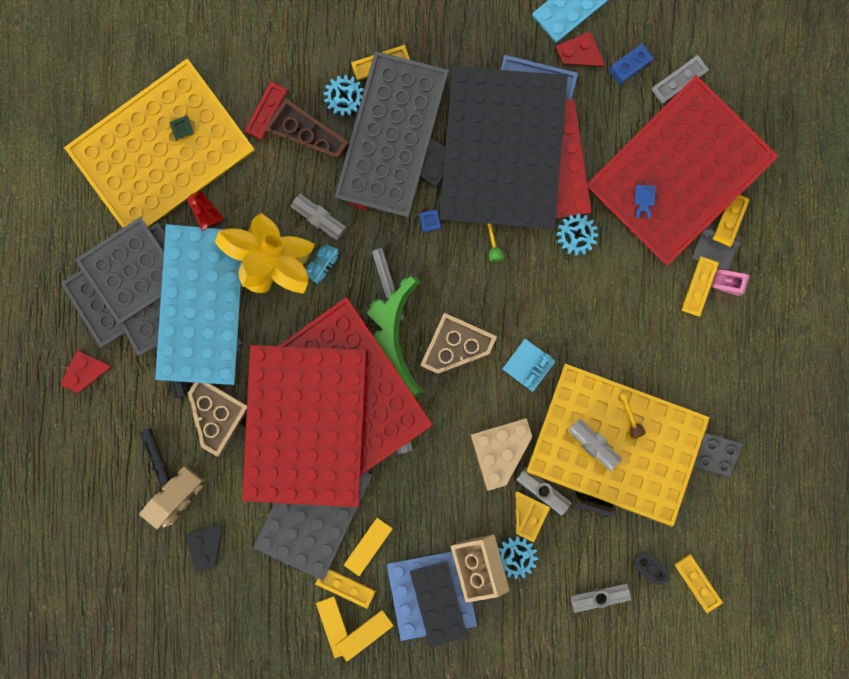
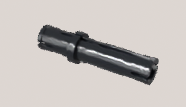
(157, 461)

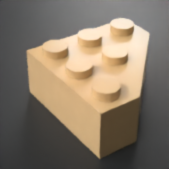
(456, 345)
(215, 416)
(500, 451)
(165, 505)

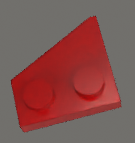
(204, 211)

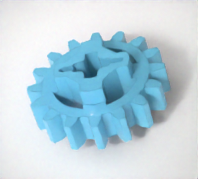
(338, 101)
(568, 230)
(525, 554)

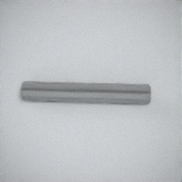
(384, 273)

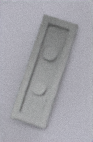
(677, 80)

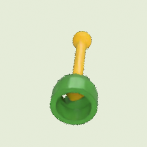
(495, 253)

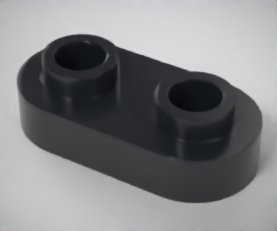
(651, 568)

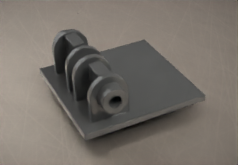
(715, 250)
(717, 454)

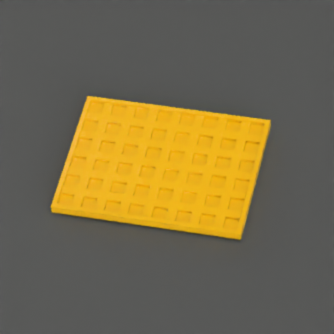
(652, 467)

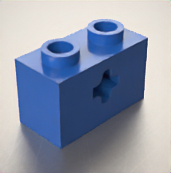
(631, 64)

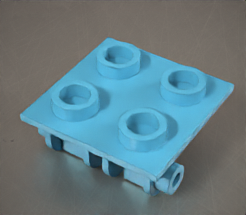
(325, 255)
(529, 365)

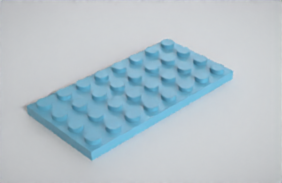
(197, 309)

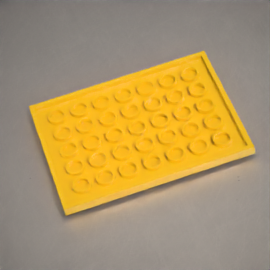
(140, 164)

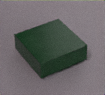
(181, 128)

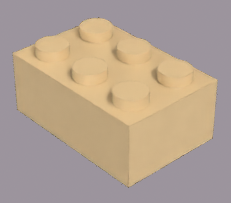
(480, 568)

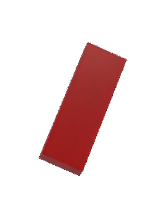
(265, 110)

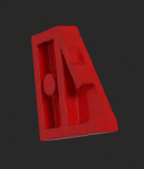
(580, 52)
(83, 371)

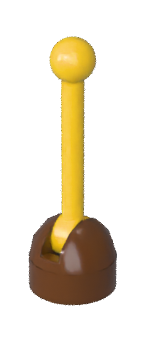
(636, 429)

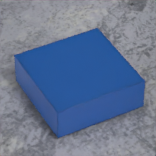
(430, 220)

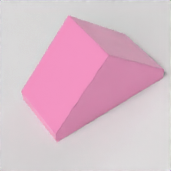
(730, 282)

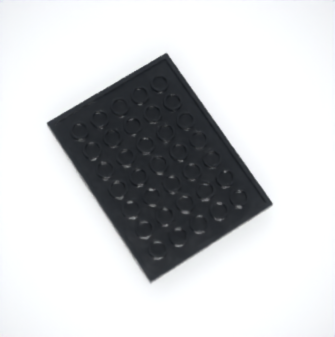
(503, 147)

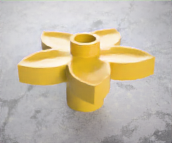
(267, 256)

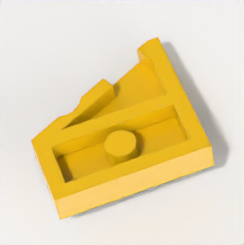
(529, 516)

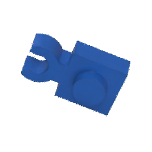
(644, 196)

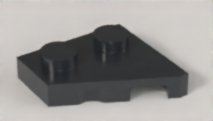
(204, 547)

